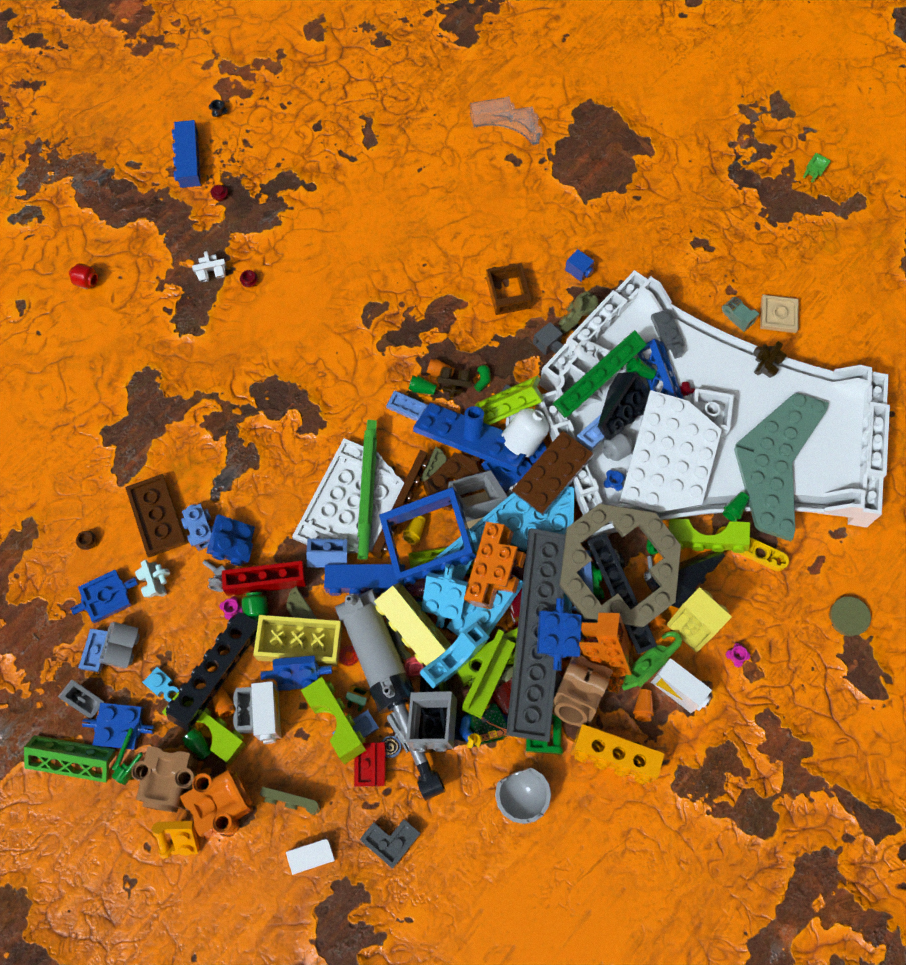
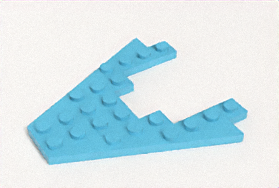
(519, 519)

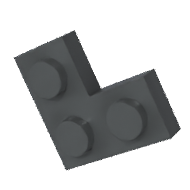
(391, 847)

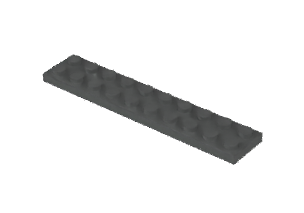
(532, 672)

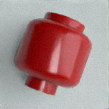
(83, 276)

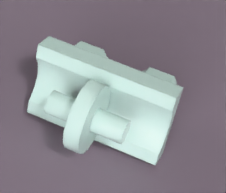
(155, 579)

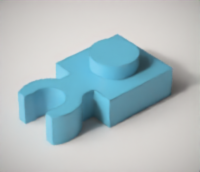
(160, 683)

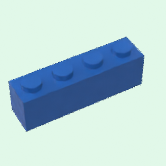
(187, 154)
(359, 578)

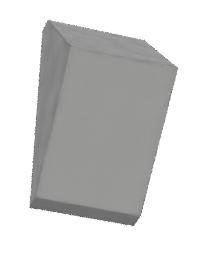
(80, 699)

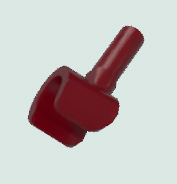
(686, 389)

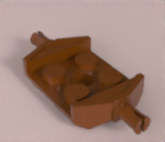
(455, 467)

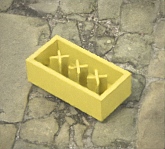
(699, 619)
(413, 624)
(298, 637)

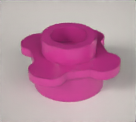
(233, 601)
(738, 649)

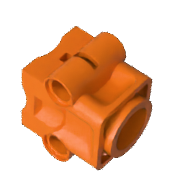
(222, 800)

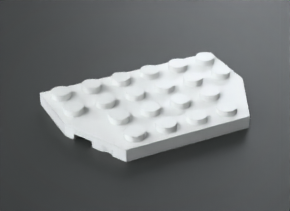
(670, 456)
(336, 501)

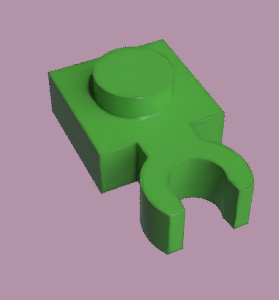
(816, 166)

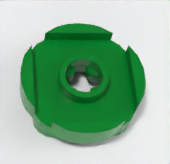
(596, 577)

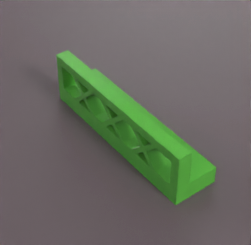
(68, 753)

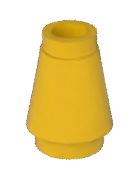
(414, 530)

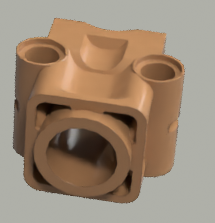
(580, 691)
(165, 778)

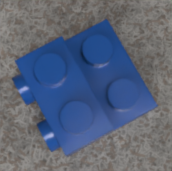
(231, 540)

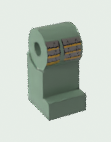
(739, 313)

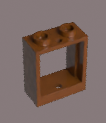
(513, 303)

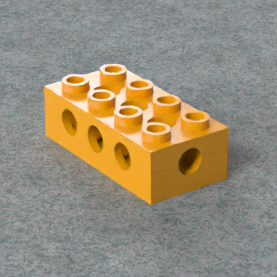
(647, 758)

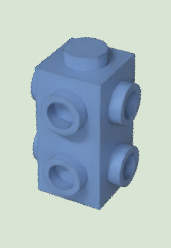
(197, 523)

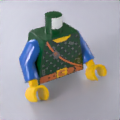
(482, 731)

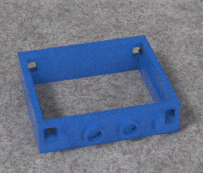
(417, 509)

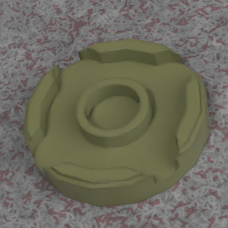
(850, 616)

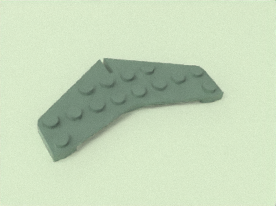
(767, 460)

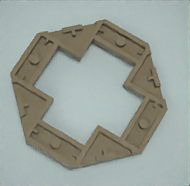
(624, 521)

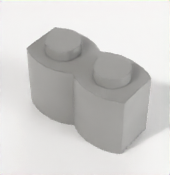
(119, 645)
(244, 713)

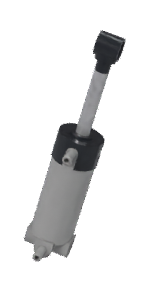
(385, 674)

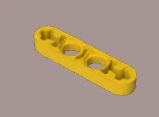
(772, 563)

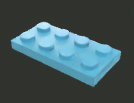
(484, 617)

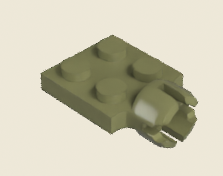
(582, 306)

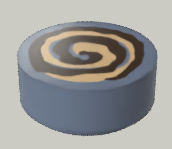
(393, 746)

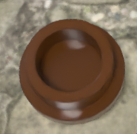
(86, 540)

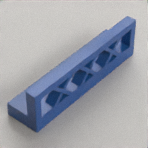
(665, 369)

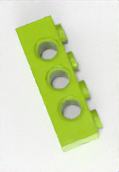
(468, 675)

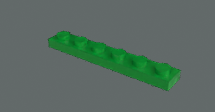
(599, 374)

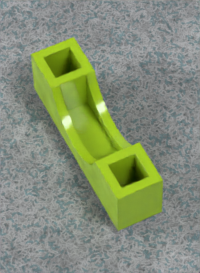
(733, 537)
(345, 740)
(224, 743)

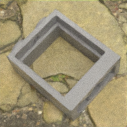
(476, 482)
(431, 700)

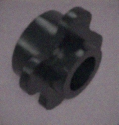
(217, 108)

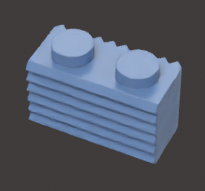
(320, 552)

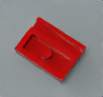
(371, 766)

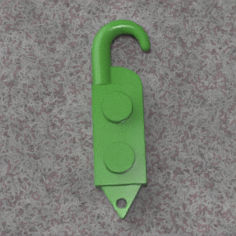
(651, 662)

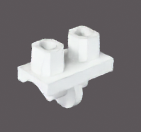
(217, 266)

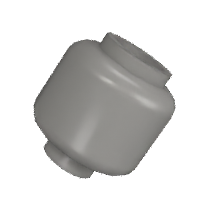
(617, 447)

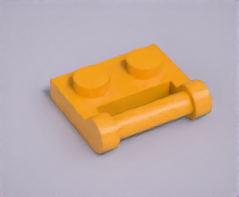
(182, 835)

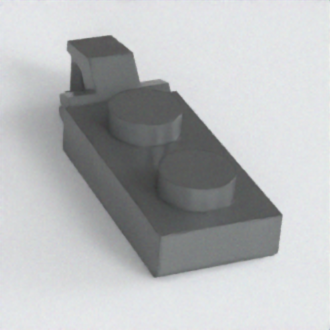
(668, 332)

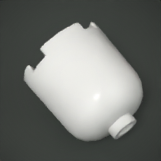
(526, 431)

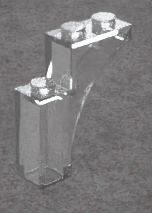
(503, 113)

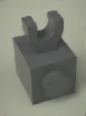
(548, 339)

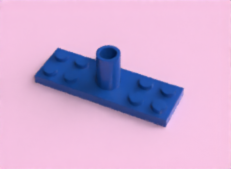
(467, 434)

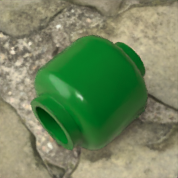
(254, 605)

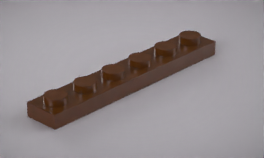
(404, 497)

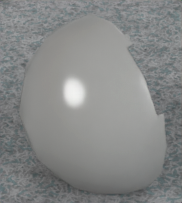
(523, 795)

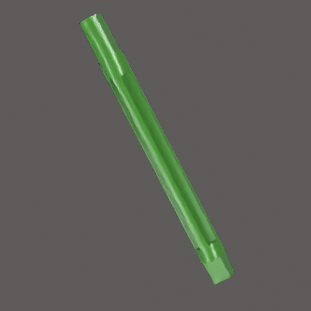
(367, 489)

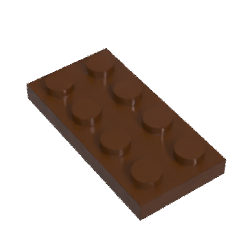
(552, 473)
(155, 515)

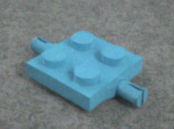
(444, 596)

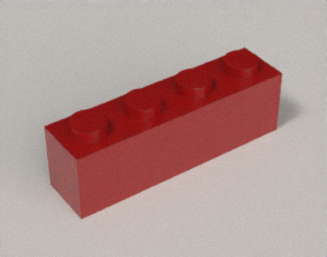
(263, 578)

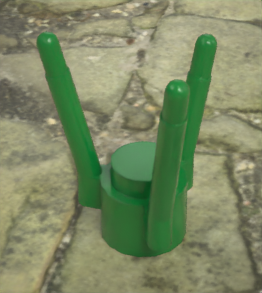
(123, 772)

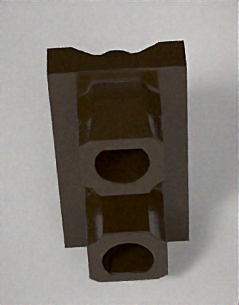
(766, 356)
(445, 377)

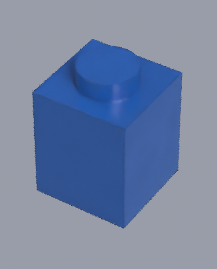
(579, 265)

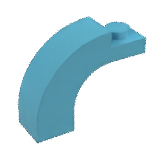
(456, 656)

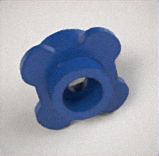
(619, 477)

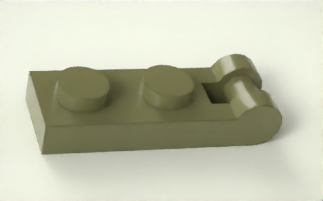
(291, 801)

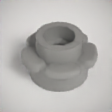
(215, 583)

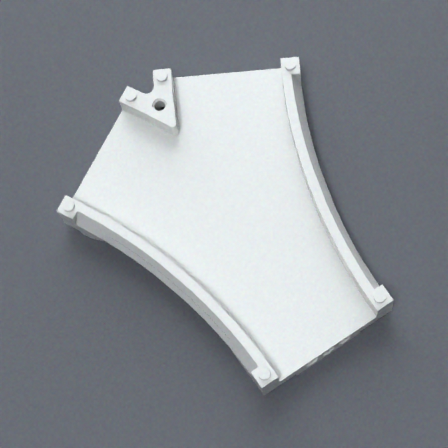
(832, 474)

